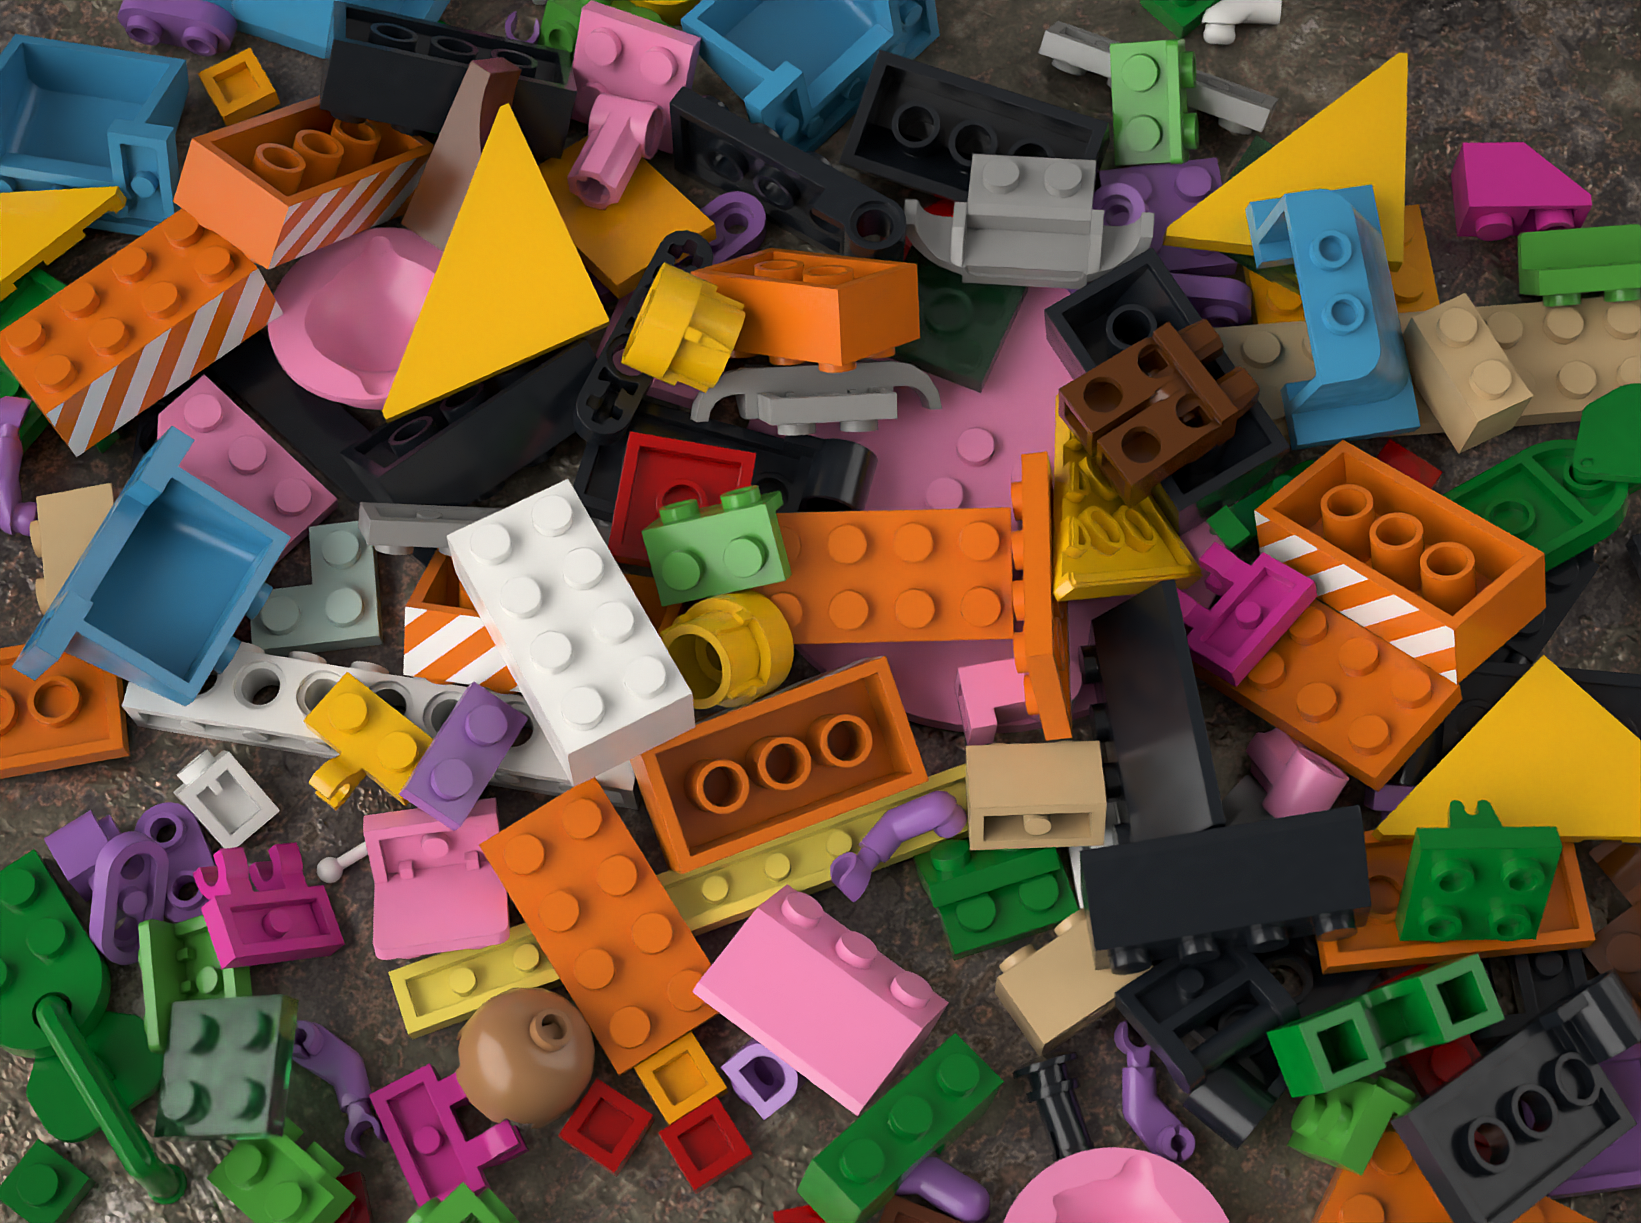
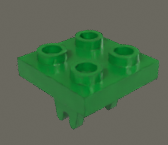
(1477, 879)

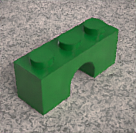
(1384, 1024)
(887, 1142)

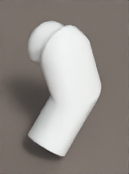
(1224, 15)

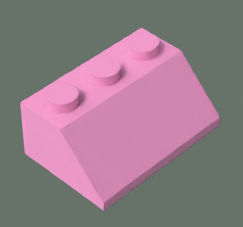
(822, 998)

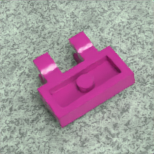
(1250, 617)
(270, 925)
(431, 1140)

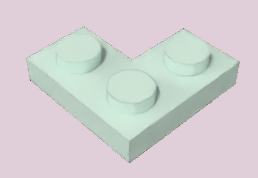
(336, 609)

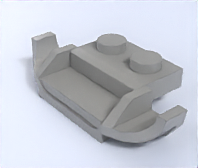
(1027, 226)
(802, 395)

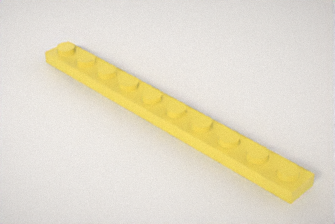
(458, 982)

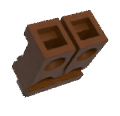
(1156, 407)

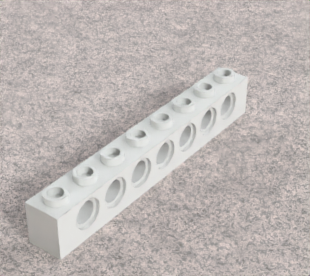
(305, 680)

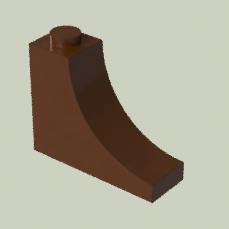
(459, 148)

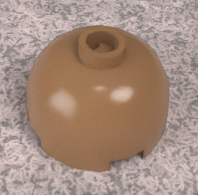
(525, 1056)

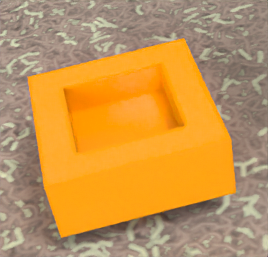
(239, 88)
(680, 1078)

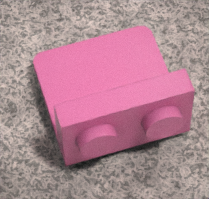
(434, 883)

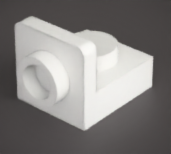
(224, 798)

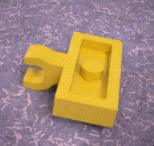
(369, 739)

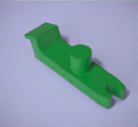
(1237, 523)

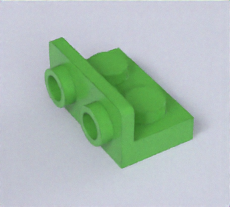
(1151, 102)
(281, 1182)

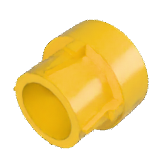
(684, 330)
(731, 648)

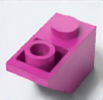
(1512, 191)

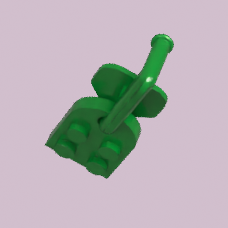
(1566, 490)
(87, 1059)

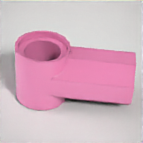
(618, 137)
(1293, 775)

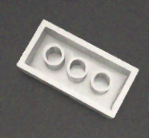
(572, 632)

